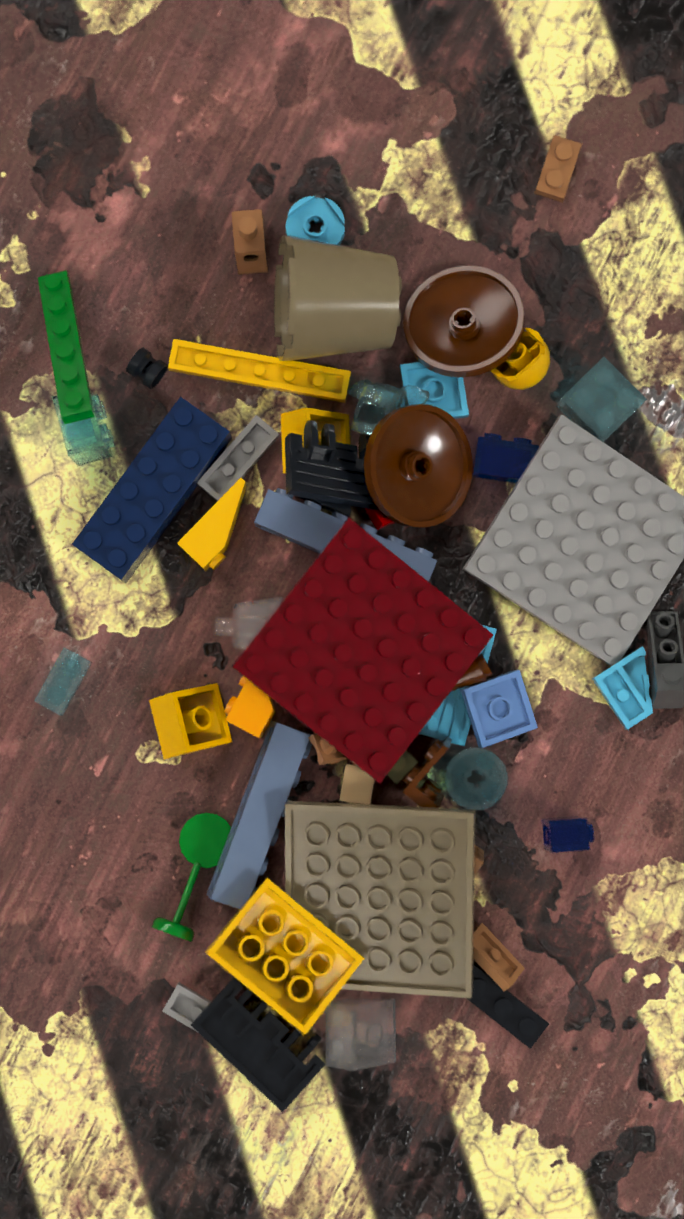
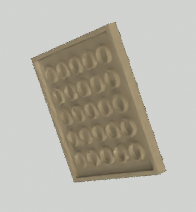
(390, 888)

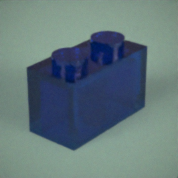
(501, 458)
(567, 834)

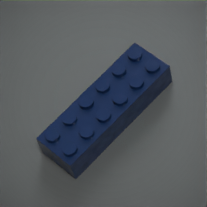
(152, 490)

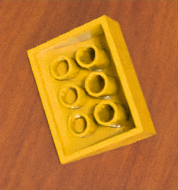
(285, 955)

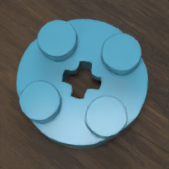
(318, 210)

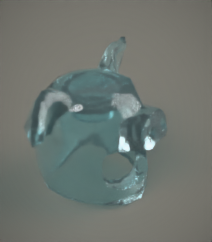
(378, 400)

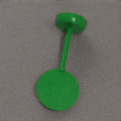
(202, 845)

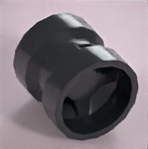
(147, 368)

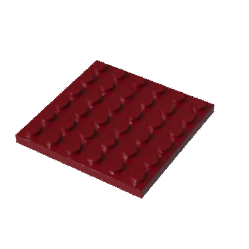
(363, 650)

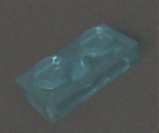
(63, 681)

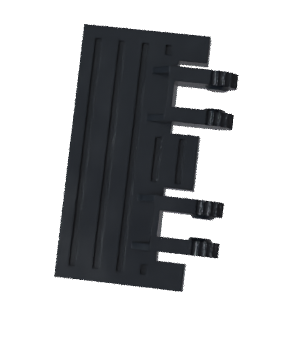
(326, 470)
(256, 1045)

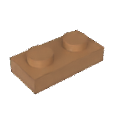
(558, 168)
(495, 958)

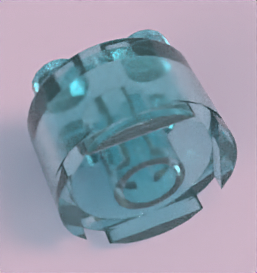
(488, 790)

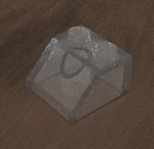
(360, 1033)

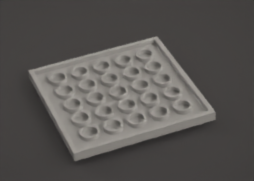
(584, 542)

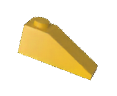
(212, 533)

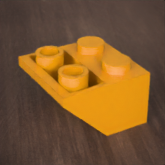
(251, 709)

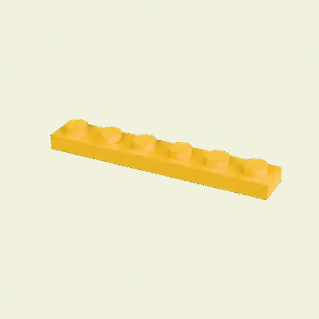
(259, 370)

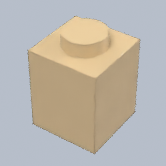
(356, 785)

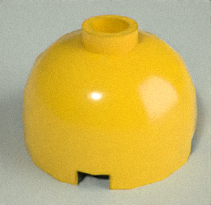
(526, 364)

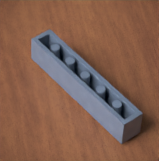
(313, 529)
(259, 815)

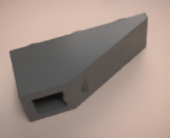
(665, 660)

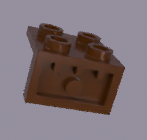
(421, 791)

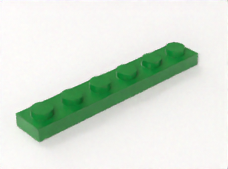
(65, 348)

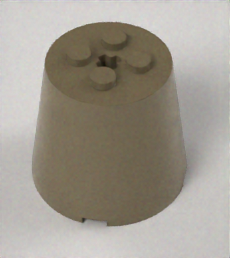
(334, 299)

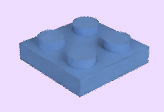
(499, 708)

